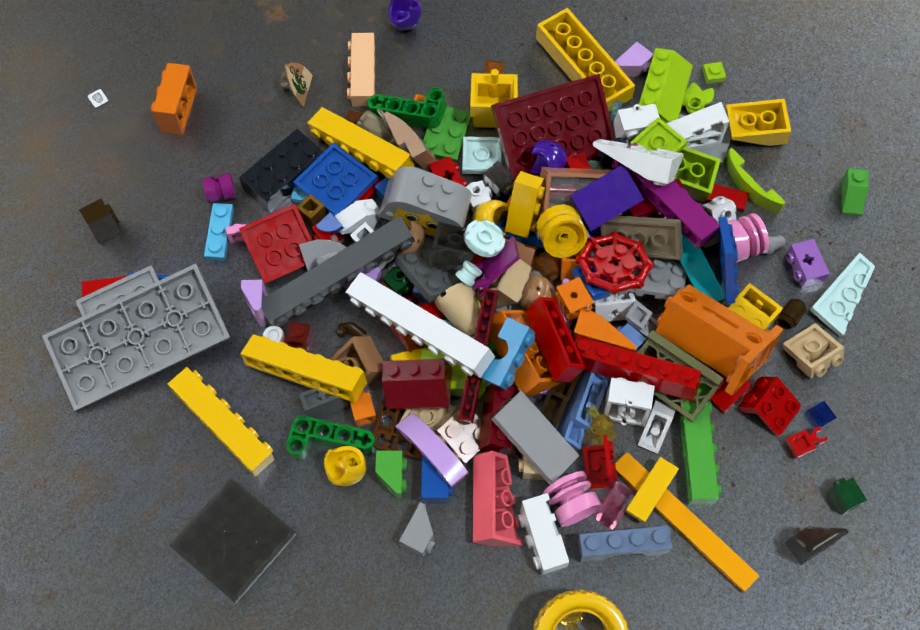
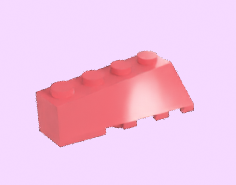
(493, 501)

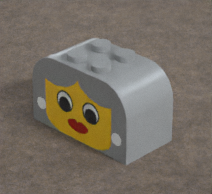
(425, 199)

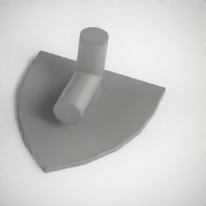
(318, 251)

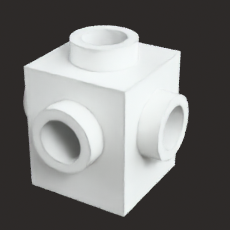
(479, 194)
(721, 207)

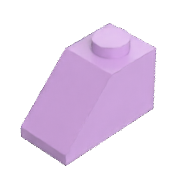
(635, 60)

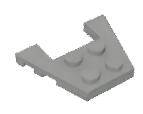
(662, 280)

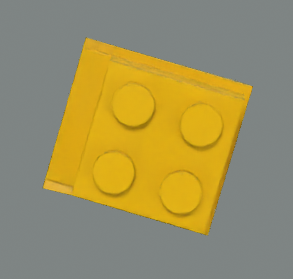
(489, 90)

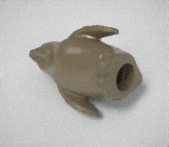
(377, 126)

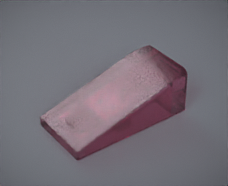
(615, 505)

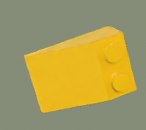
(760, 122)

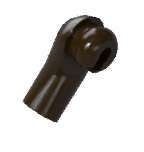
(349, 327)

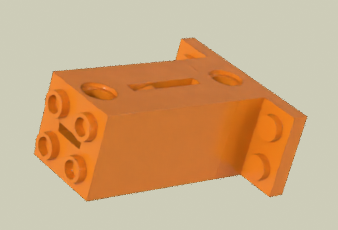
(716, 335)

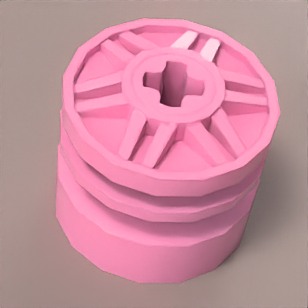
(750, 236)
(574, 503)

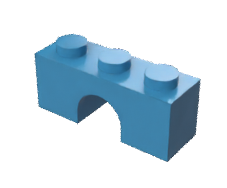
(518, 338)

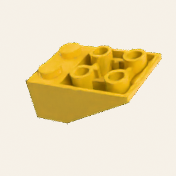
(756, 307)

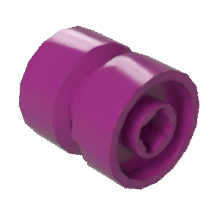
(219, 188)

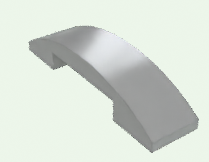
(640, 319)

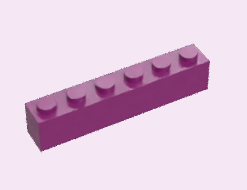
(677, 204)

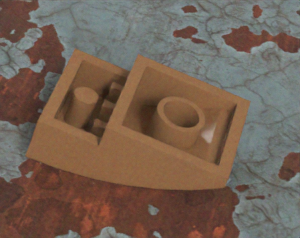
(410, 141)

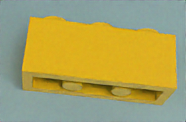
(525, 204)

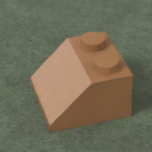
(362, 353)

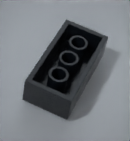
(273, 175)

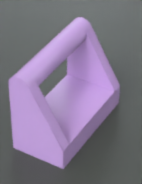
(254, 292)

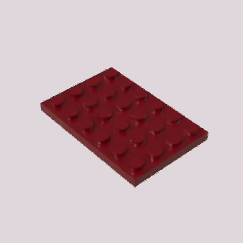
(566, 114)

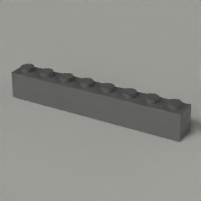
(337, 271)

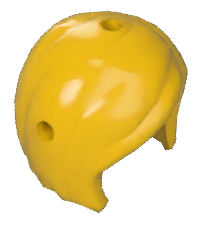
(490, 210)
(345, 465)

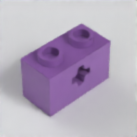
(807, 263)

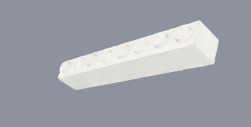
(421, 325)

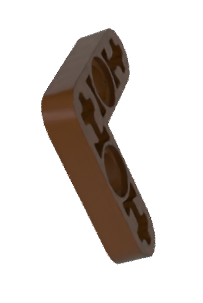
(389, 434)

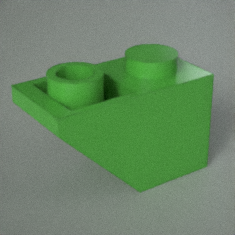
(390, 471)

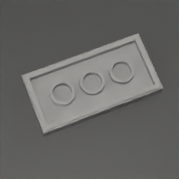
(535, 437)

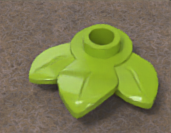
(696, 97)

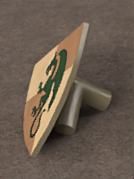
(298, 80)

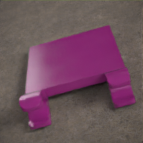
(496, 265)

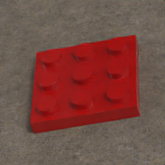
(275, 243)

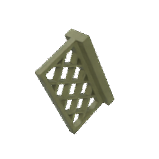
(680, 357)

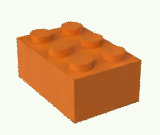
(174, 98)

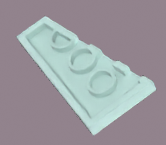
(841, 297)

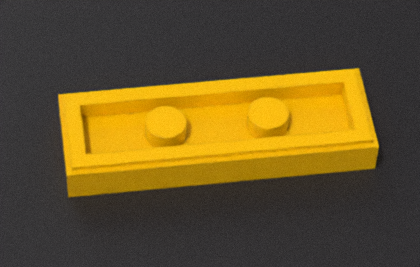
(652, 490)

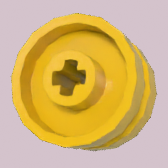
(561, 231)

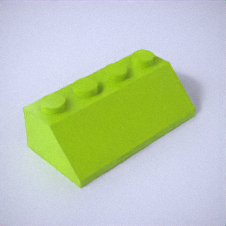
(666, 83)

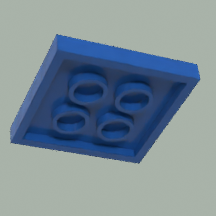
(336, 179)
(728, 260)

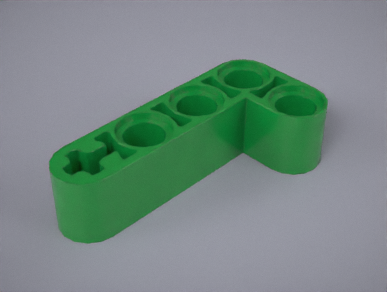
(413, 112)
(332, 440)

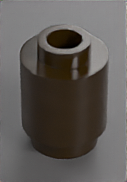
(792, 313)

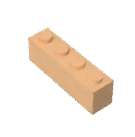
(362, 68)

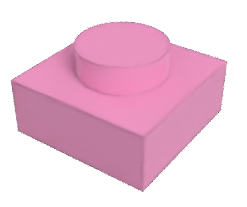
(234, 234)

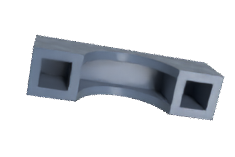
(630, 541)

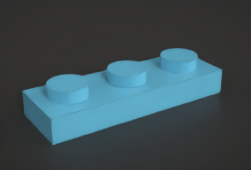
(217, 236)

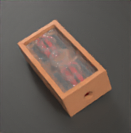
(563, 182)

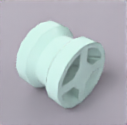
(468, 273)

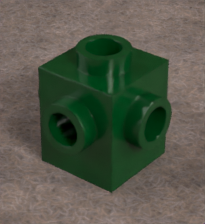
(398, 281)

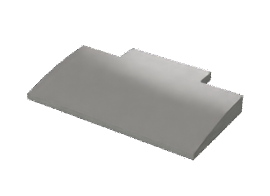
(134, 332)

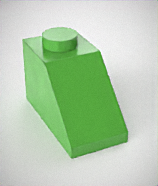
(854, 191)

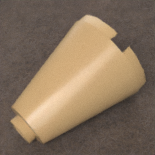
(460, 308)

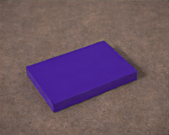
(606, 197)

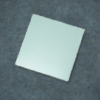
(480, 154)

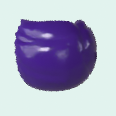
(405, 13)
(548, 155)

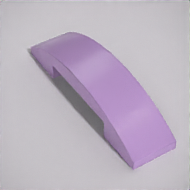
(432, 448)

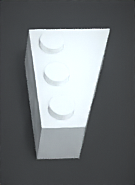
(702, 127)
(543, 534)

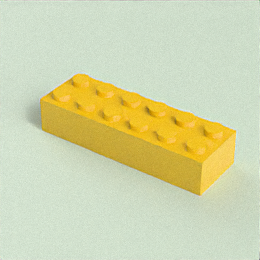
(583, 56)

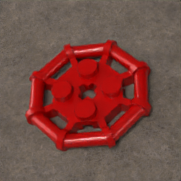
(614, 253)

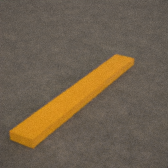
(691, 527)

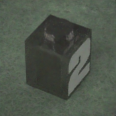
(498, 179)

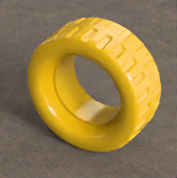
(579, 601)

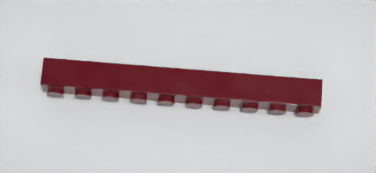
(482, 335)

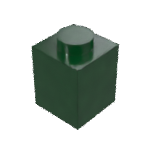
(847, 495)

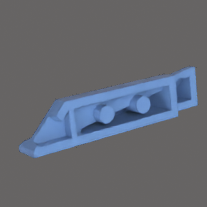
(576, 417)

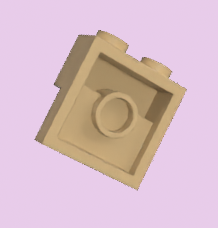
(814, 351)

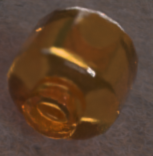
(547, 266)

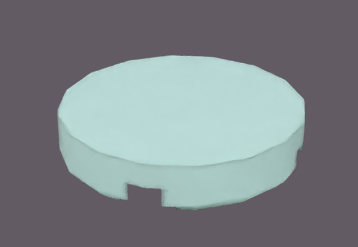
(484, 238)

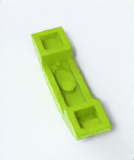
(770, 201)

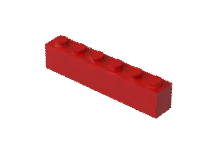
(637, 367)

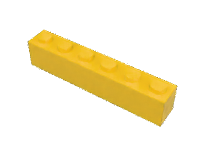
(358, 143)
(304, 368)
(221, 421)

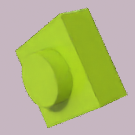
(714, 72)

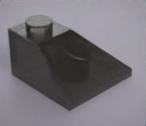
(812, 541)

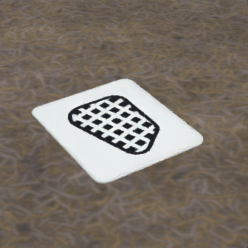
(97, 98)

